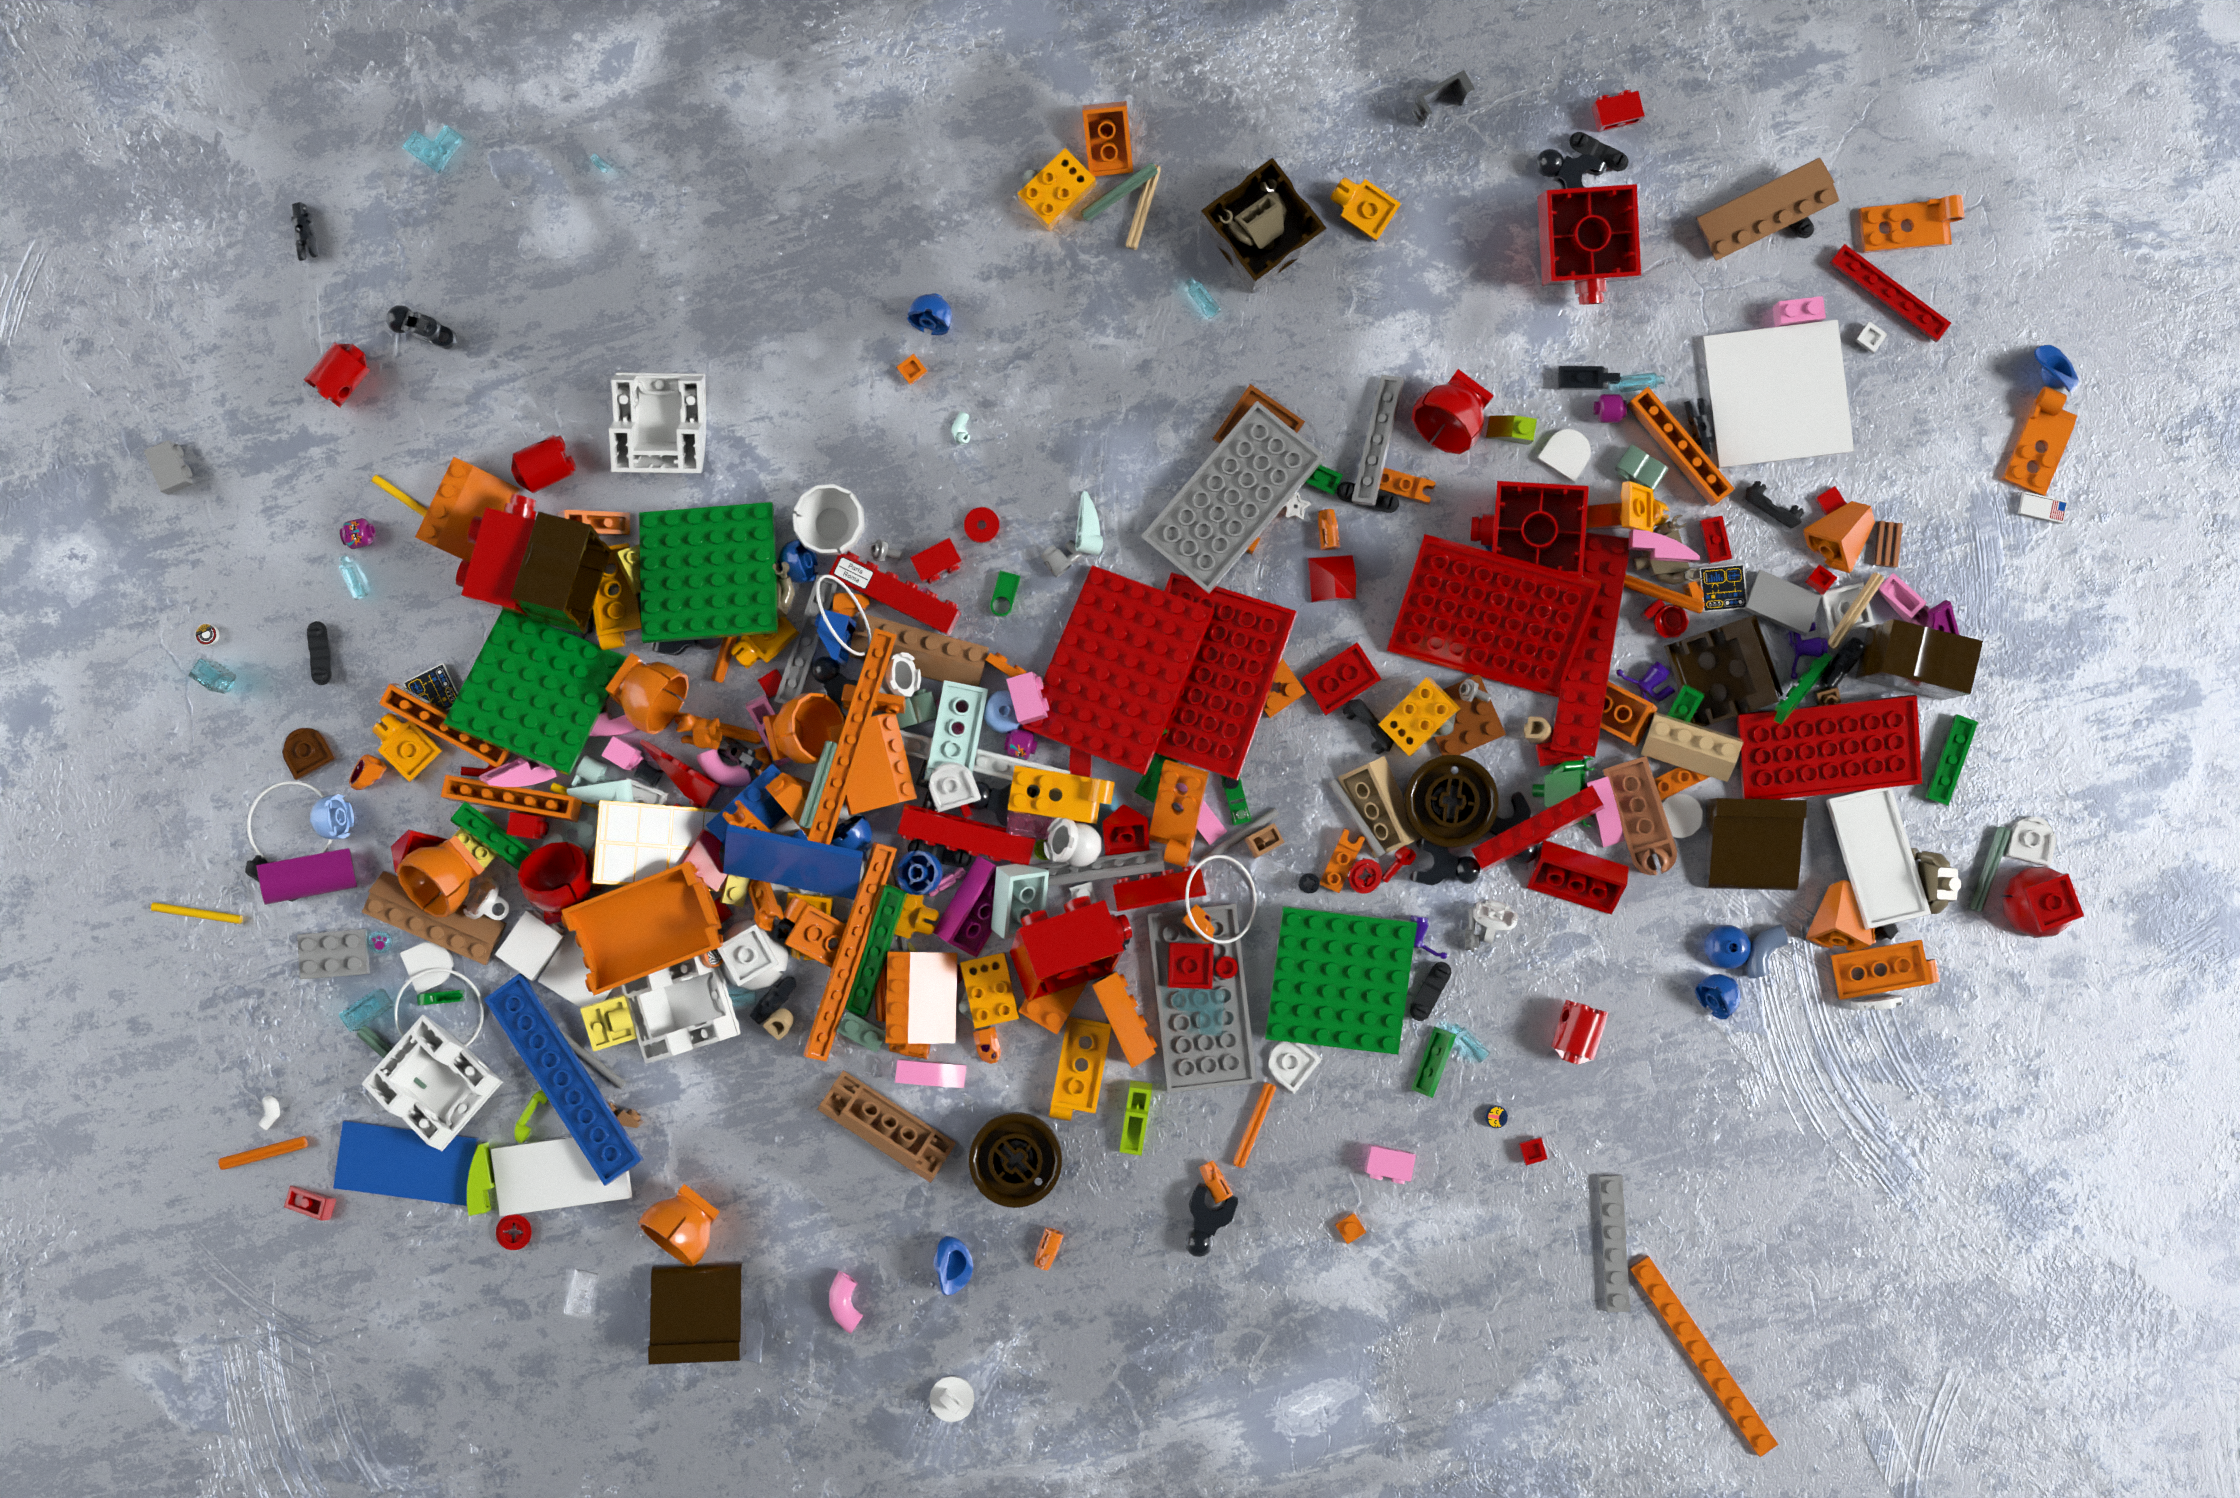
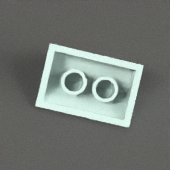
(1016, 894)

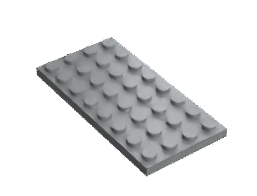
(1233, 497)
(1191, 1058)

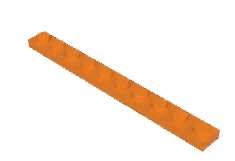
(852, 737)
(850, 951)
(1703, 1356)

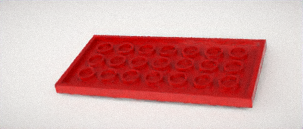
(1830, 749)

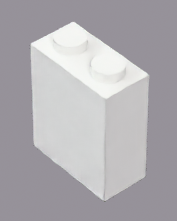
(531, 944)

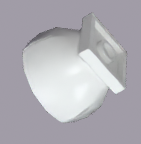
(828, 520)
(752, 956)

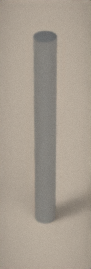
(1354, 814)
(1227, 844)
(594, 1062)

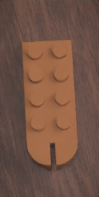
(1642, 815)

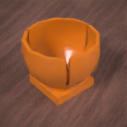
(641, 693)
(802, 727)
(439, 870)
(681, 1225)

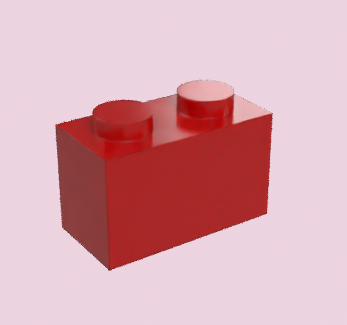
(1617, 110)
(936, 561)
(527, 825)

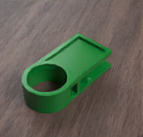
(1006, 588)
(440, 997)

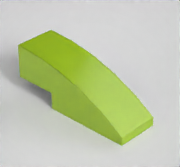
(1135, 1117)
(480, 1180)

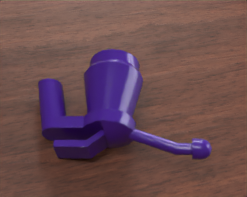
(1810, 647)
(1653, 677)
(1421, 929)

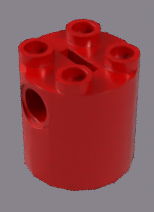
(338, 372)
(542, 464)
(1579, 1032)

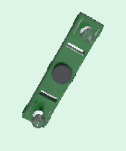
(1234, 791)

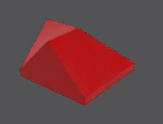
(1332, 578)
(1125, 832)
(410, 842)

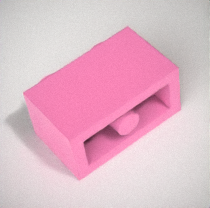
(1799, 311)
(1027, 697)
(623, 754)
(1389, 1163)

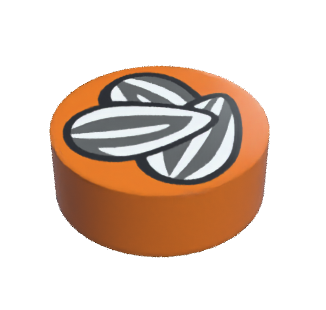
(711, 959)

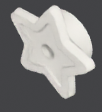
(1298, 512)

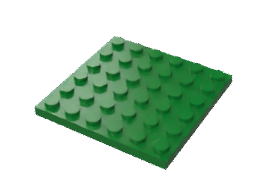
(708, 572)
(535, 691)
(1340, 980)

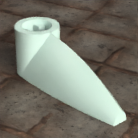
(1088, 529)
(612, 791)

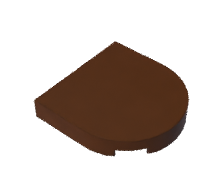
(306, 752)

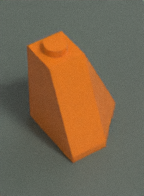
(1841, 535)
(791, 795)
(1839, 920)

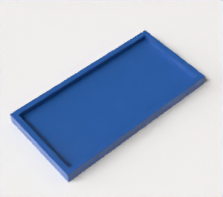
(792, 862)
(402, 1164)

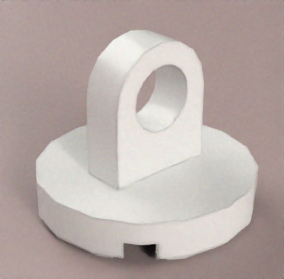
(483, 898)
(1495, 917)
(952, 1398)

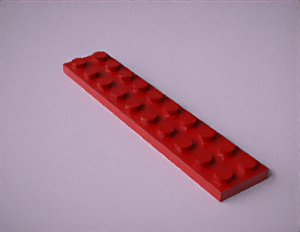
(1586, 683)

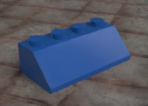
(844, 628)
(757, 800)

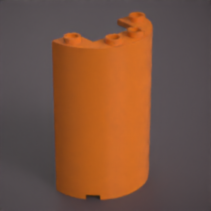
(644, 927)

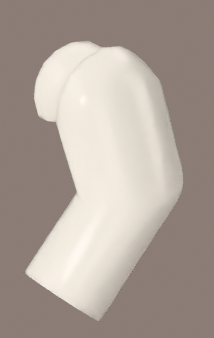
(272, 1112)

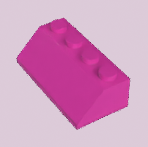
(969, 914)

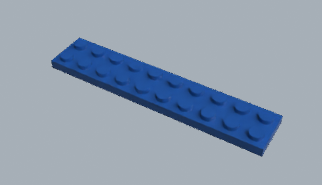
(563, 1079)

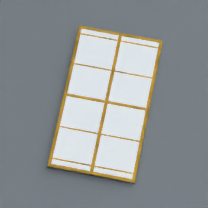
(644, 839)

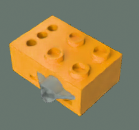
(1055, 189)
(1420, 716)
(988, 991)

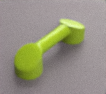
(521, 1130)

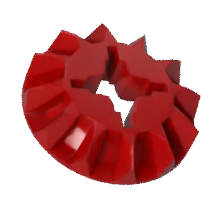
(1371, 881)
(506, 1239)

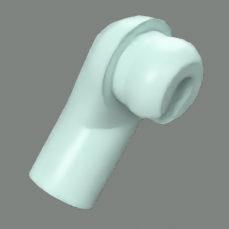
(958, 428)

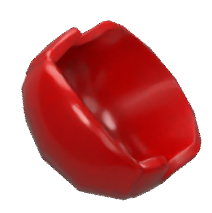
(1671, 621)

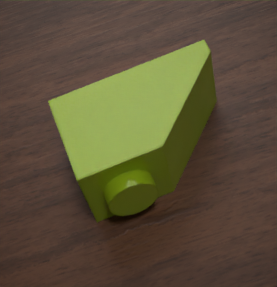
(1511, 428)

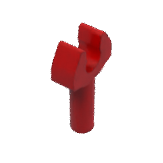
(476, 772)
(1403, 857)

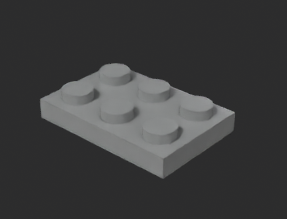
(333, 954)

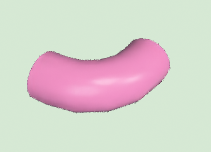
(721, 772)
(841, 1303)

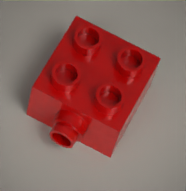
(1589, 238)
(1537, 524)
(497, 553)
(1068, 947)

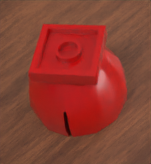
(1457, 406)
(556, 878)
(2041, 902)

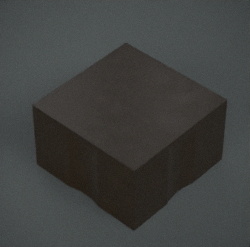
(1301, 227)
(561, 572)
(1919, 660)

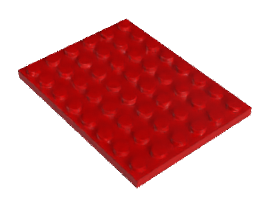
(1492, 615)
(1120, 669)
(1227, 679)

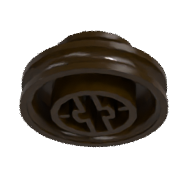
(1478, 801)
(997, 1180)

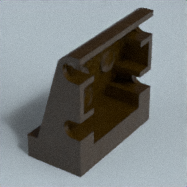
(1729, 668)
(1754, 843)
(697, 1313)

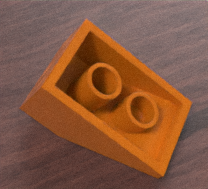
(1107, 138)
(1626, 714)
(1053, 1008)

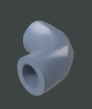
(1762, 948)

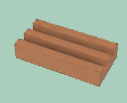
(1896, 546)

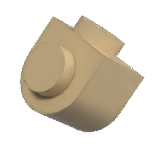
(1538, 730)
(779, 1023)

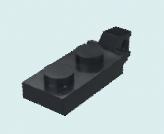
(1585, 378)

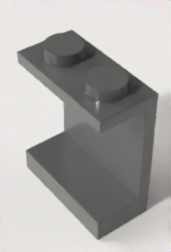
(1458, 83)

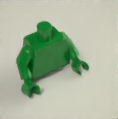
(1563, 782)

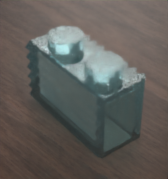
(213, 676)
(366, 1009)

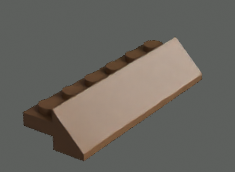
(1768, 208)
(934, 654)
(456, 932)
(886, 1126)

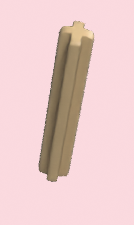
(1142, 211)
(1855, 610)

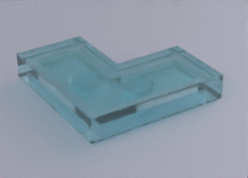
(435, 153)
(1209, 1004)

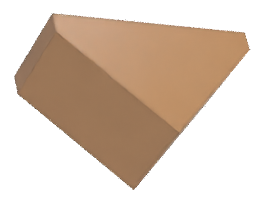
(1264, 840)

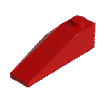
(689, 781)

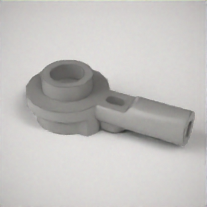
(1472, 940)

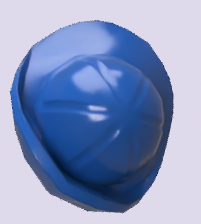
(2056, 368)
(953, 1265)

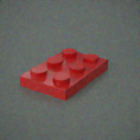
(1341, 679)

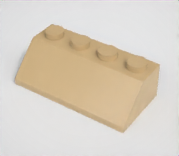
(1691, 746)
(1380, 804)

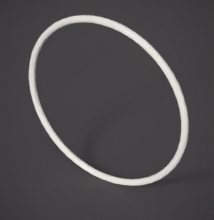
(829, 625)
(261, 795)
(1188, 907)
(440, 970)

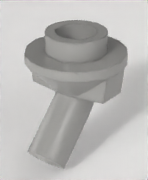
(880, 550)
(1469, 690)

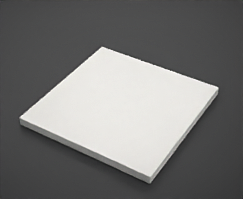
(1778, 394)

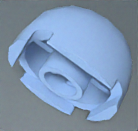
(1000, 712)
(332, 817)

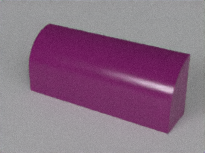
(306, 876)

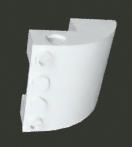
(658, 422)
(680, 1009)
(454, 1080)

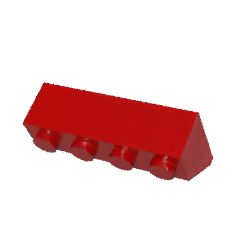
(1578, 877)
(1158, 889)

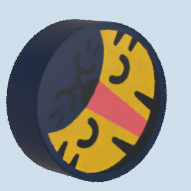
(1496, 1116)

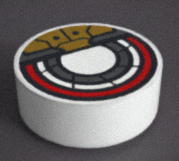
(207, 634)

